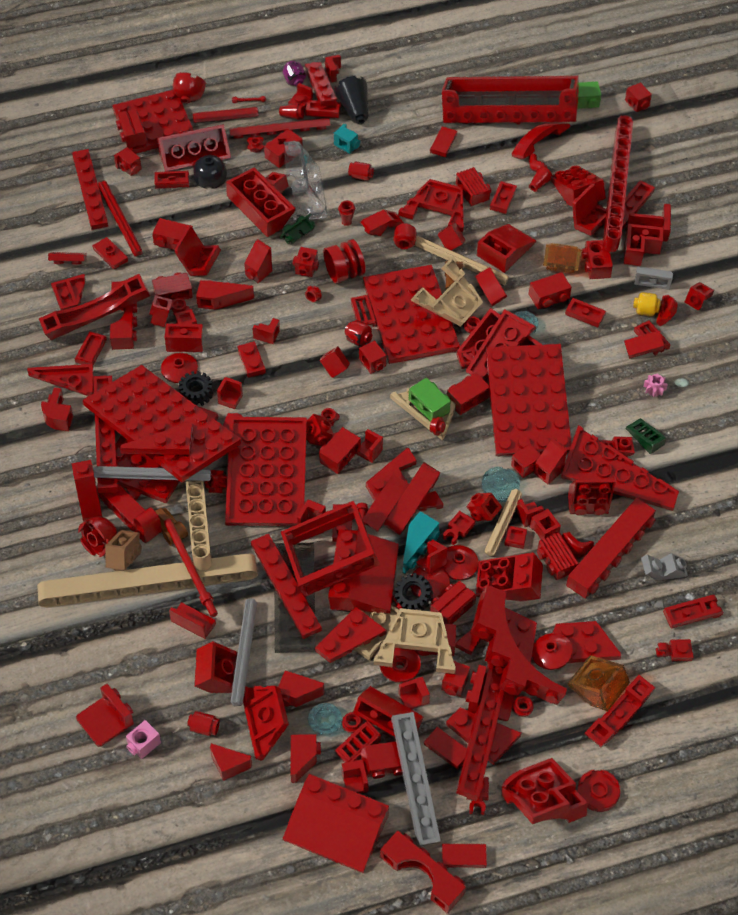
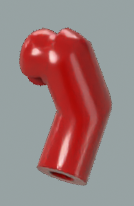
(534, 163)

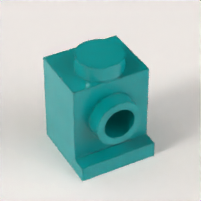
(346, 139)

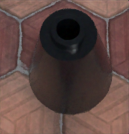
(354, 98)

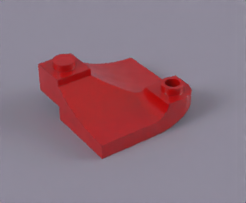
(544, 793)

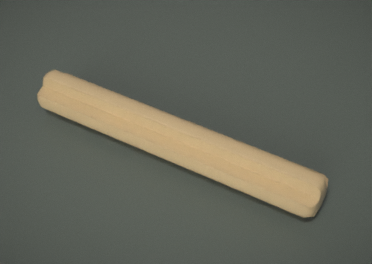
(503, 522)

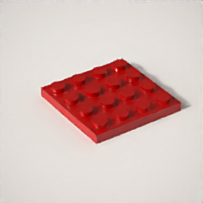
(160, 116)

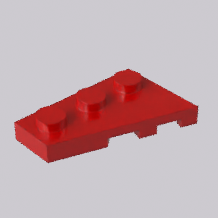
(349, 634)

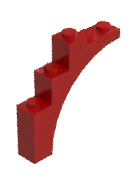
(503, 652)

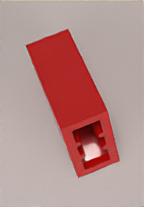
(86, 489)

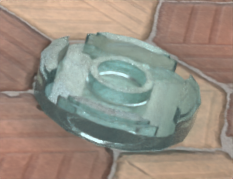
(500, 482)

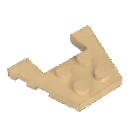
(456, 302)
(417, 632)

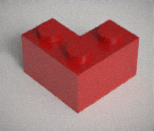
(641, 240)

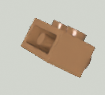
(122, 550)

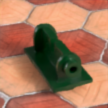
(292, 233)

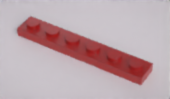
(272, 129)
(90, 189)
(286, 586)

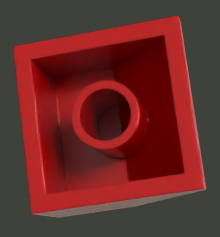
(215, 668)

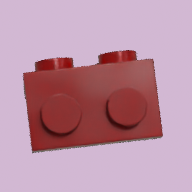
(586, 213)
(194, 255)
(473, 695)
(106, 717)

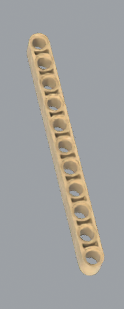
(143, 581)

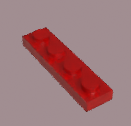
(320, 84)
(636, 199)

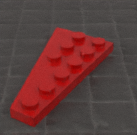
(597, 461)

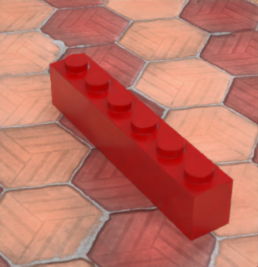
(610, 548)

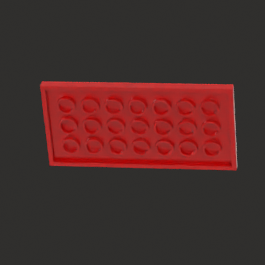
(146, 405)

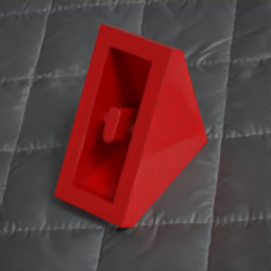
(229, 761)

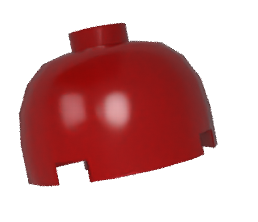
(188, 88)
(96, 534)

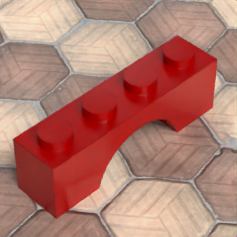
(122, 332)
(402, 853)

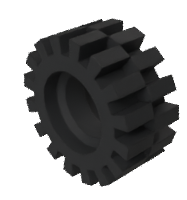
(196, 380)
(405, 584)

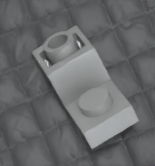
(665, 568)

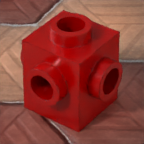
(306, 262)
(318, 430)
(483, 506)

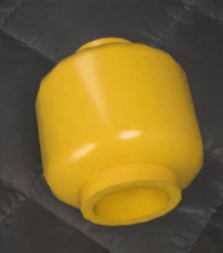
(646, 304)

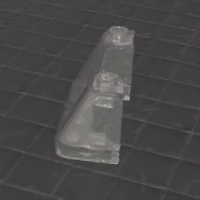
(308, 187)

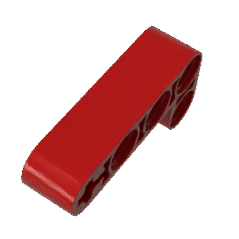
(412, 498)
(133, 514)

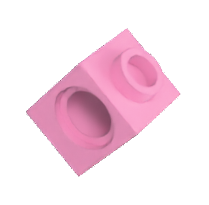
(142, 731)

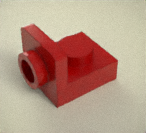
(332, 67)
(302, 95)
(698, 294)

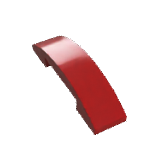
(526, 144)
(621, 711)

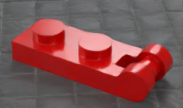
(692, 611)

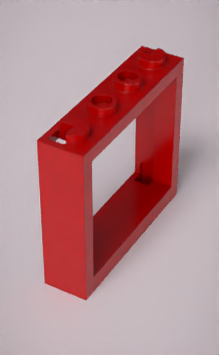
(336, 572)

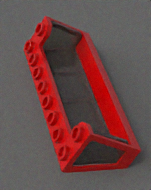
(510, 99)

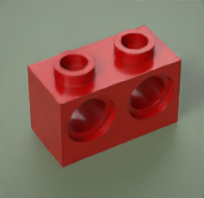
(598, 260)

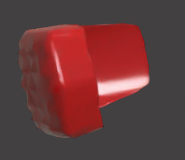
(577, 548)

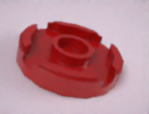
(599, 790)

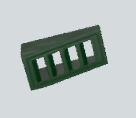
(648, 445)

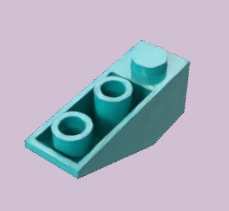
(420, 531)

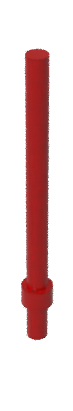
(205, 597)

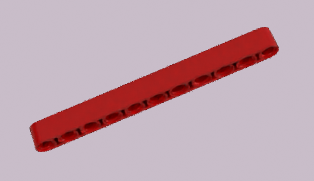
(618, 184)

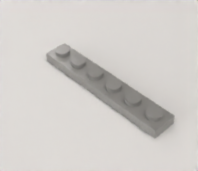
(415, 779)

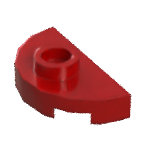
(667, 310)

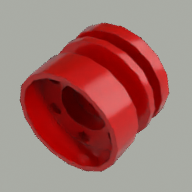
(344, 261)

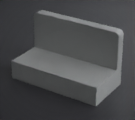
(653, 278)

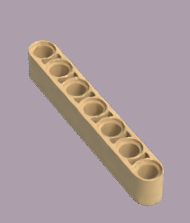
(198, 525)

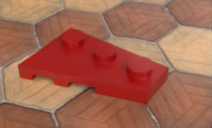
(504, 737)

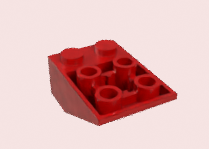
(574, 181)
(504, 246)
(590, 496)
(516, 575)

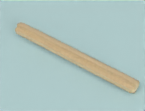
(447, 254)

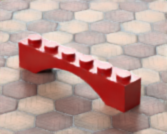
(68, 320)

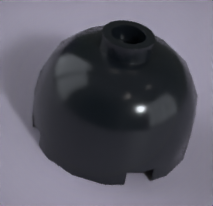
(210, 171)

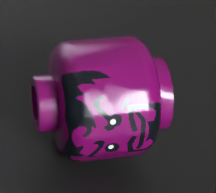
(294, 73)

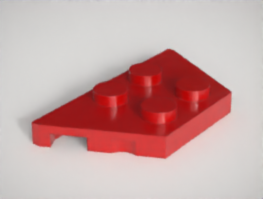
(587, 640)
(265, 717)

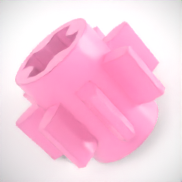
(655, 385)

